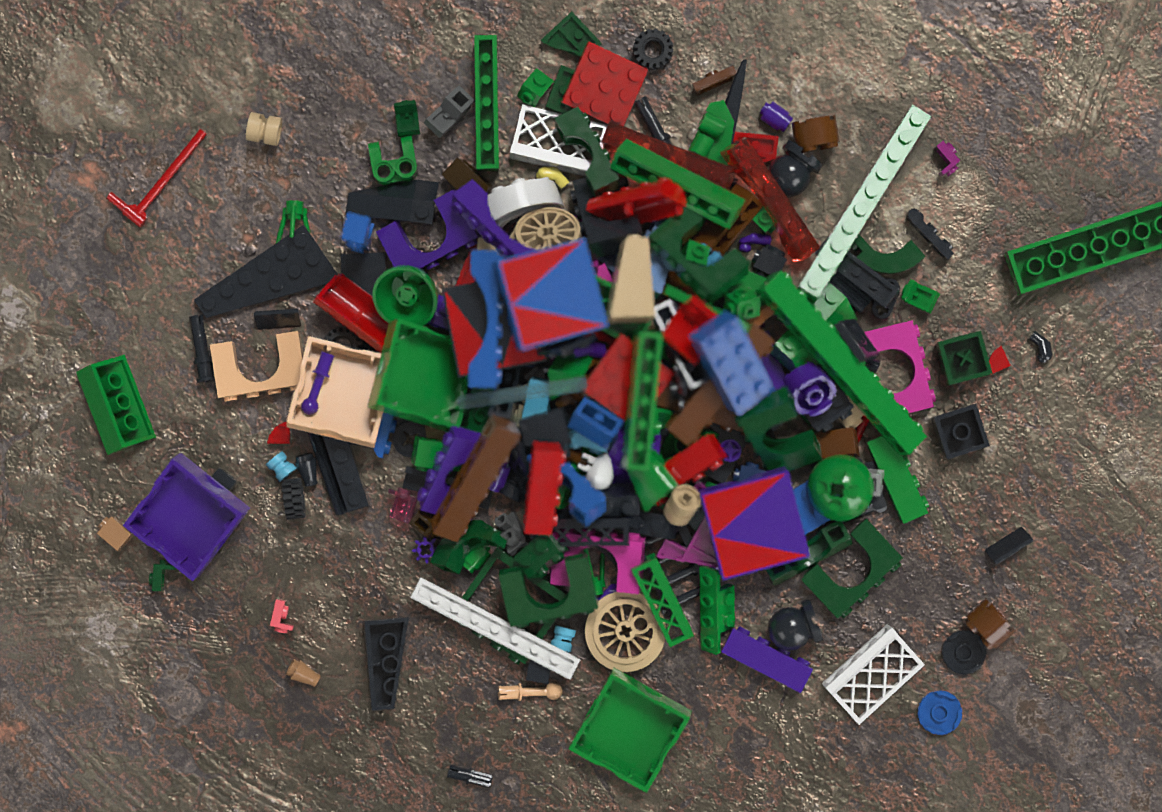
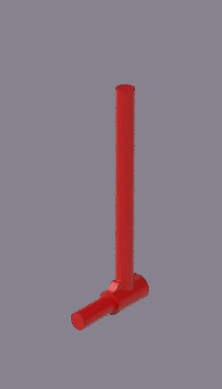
(136, 213)

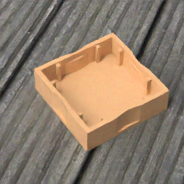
(343, 395)

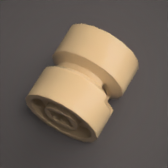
(264, 129)
(682, 505)

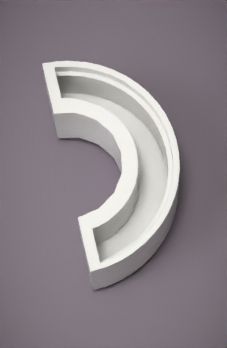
(522, 197)

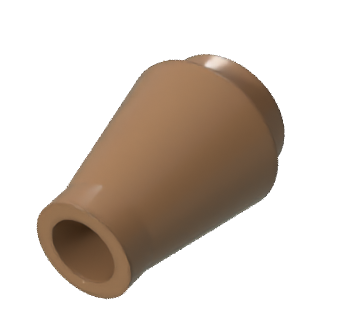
(302, 673)

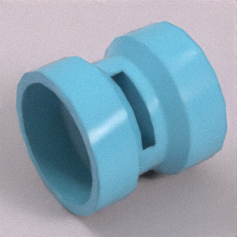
(281, 466)
(563, 633)

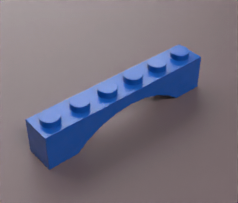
(483, 367)

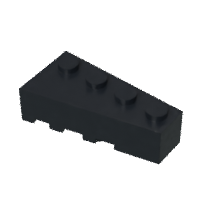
(384, 655)

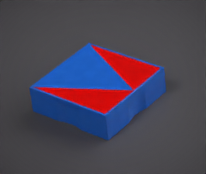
(550, 294)

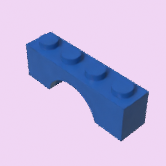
(358, 232)
(586, 502)

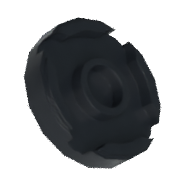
(963, 652)

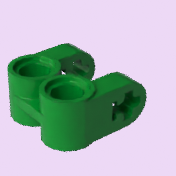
(393, 165)

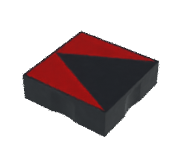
(468, 326)

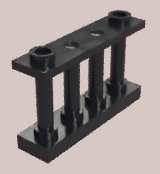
(693, 569)

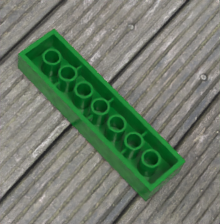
(1086, 249)

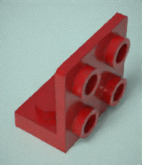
(687, 319)

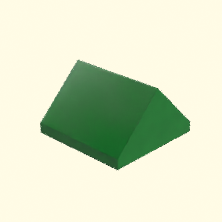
(568, 368)

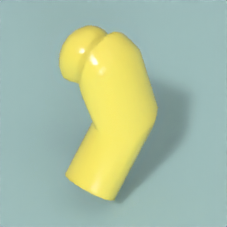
(553, 173)

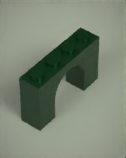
(707, 281)
(774, 452)
(881, 560)
(524, 609)

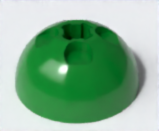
(395, 301)
(849, 479)

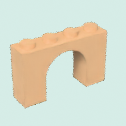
(232, 383)

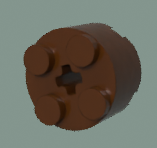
(815, 133)
(990, 624)

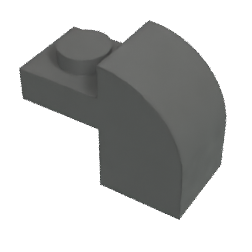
(450, 111)

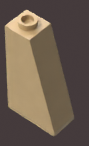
(632, 287)

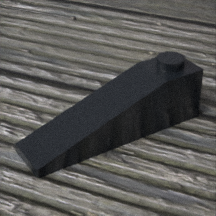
(400, 202)

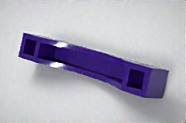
(473, 206)

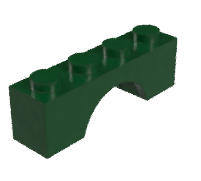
(575, 130)
(823, 545)

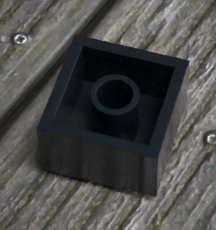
(960, 431)

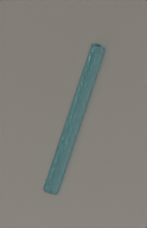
(522, 393)

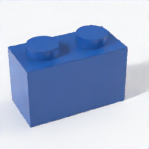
(595, 423)

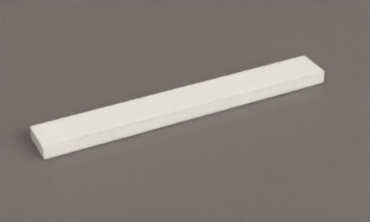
(495, 628)

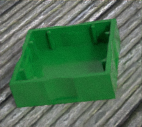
(418, 377)
(630, 729)

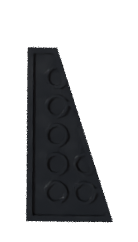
(277, 272)

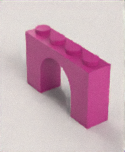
(903, 338)
(626, 558)

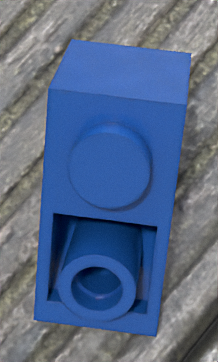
(386, 427)

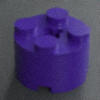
(810, 389)

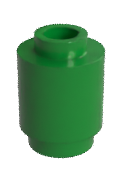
(477, 558)

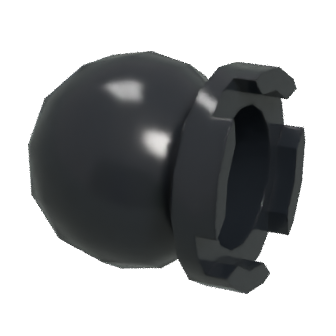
(793, 169)
(793, 627)

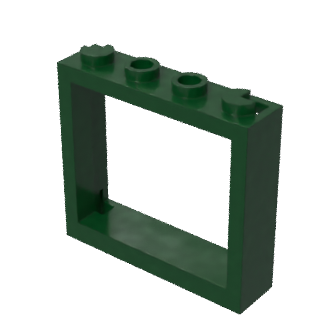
(542, 583)

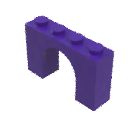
(458, 235)
(455, 450)

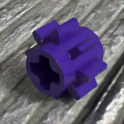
(419, 549)

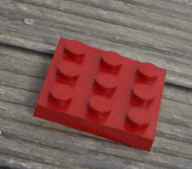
(604, 85)
(611, 377)

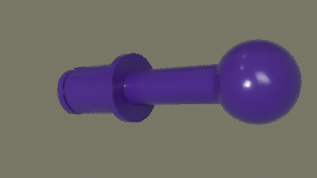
(310, 405)

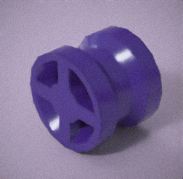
(732, 449)

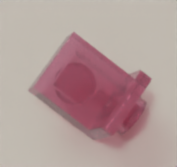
(403, 505)

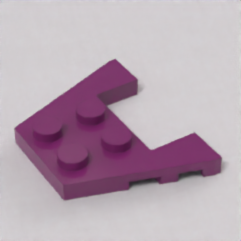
(699, 549)

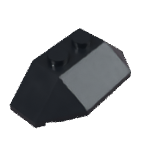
(693, 374)

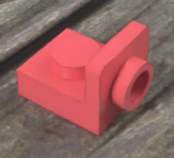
(280, 612)

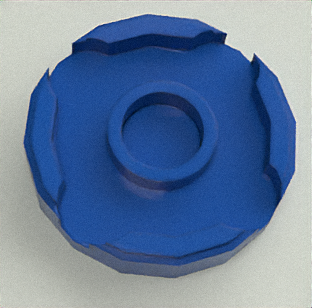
(939, 712)

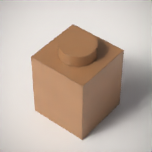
(114, 532)

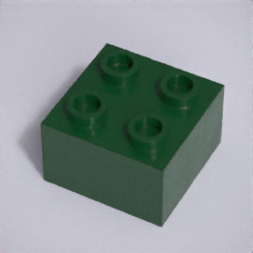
(963, 358)

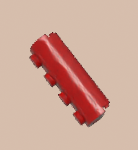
(647, 201)
(353, 309)

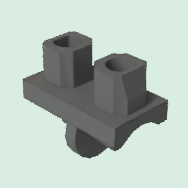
(512, 531)

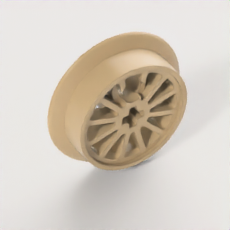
(546, 228)
(600, 652)

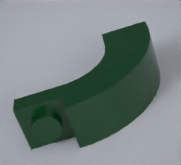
(889, 263)
(451, 555)

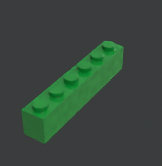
(486, 103)
(700, 193)
(642, 400)

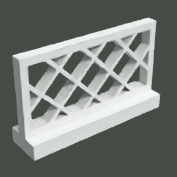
(544, 157)
(864, 657)

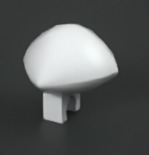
(600, 472)

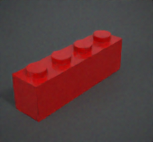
(694, 461)
(542, 488)

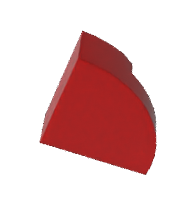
(998, 360)
(280, 434)

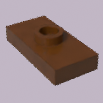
(713, 80)

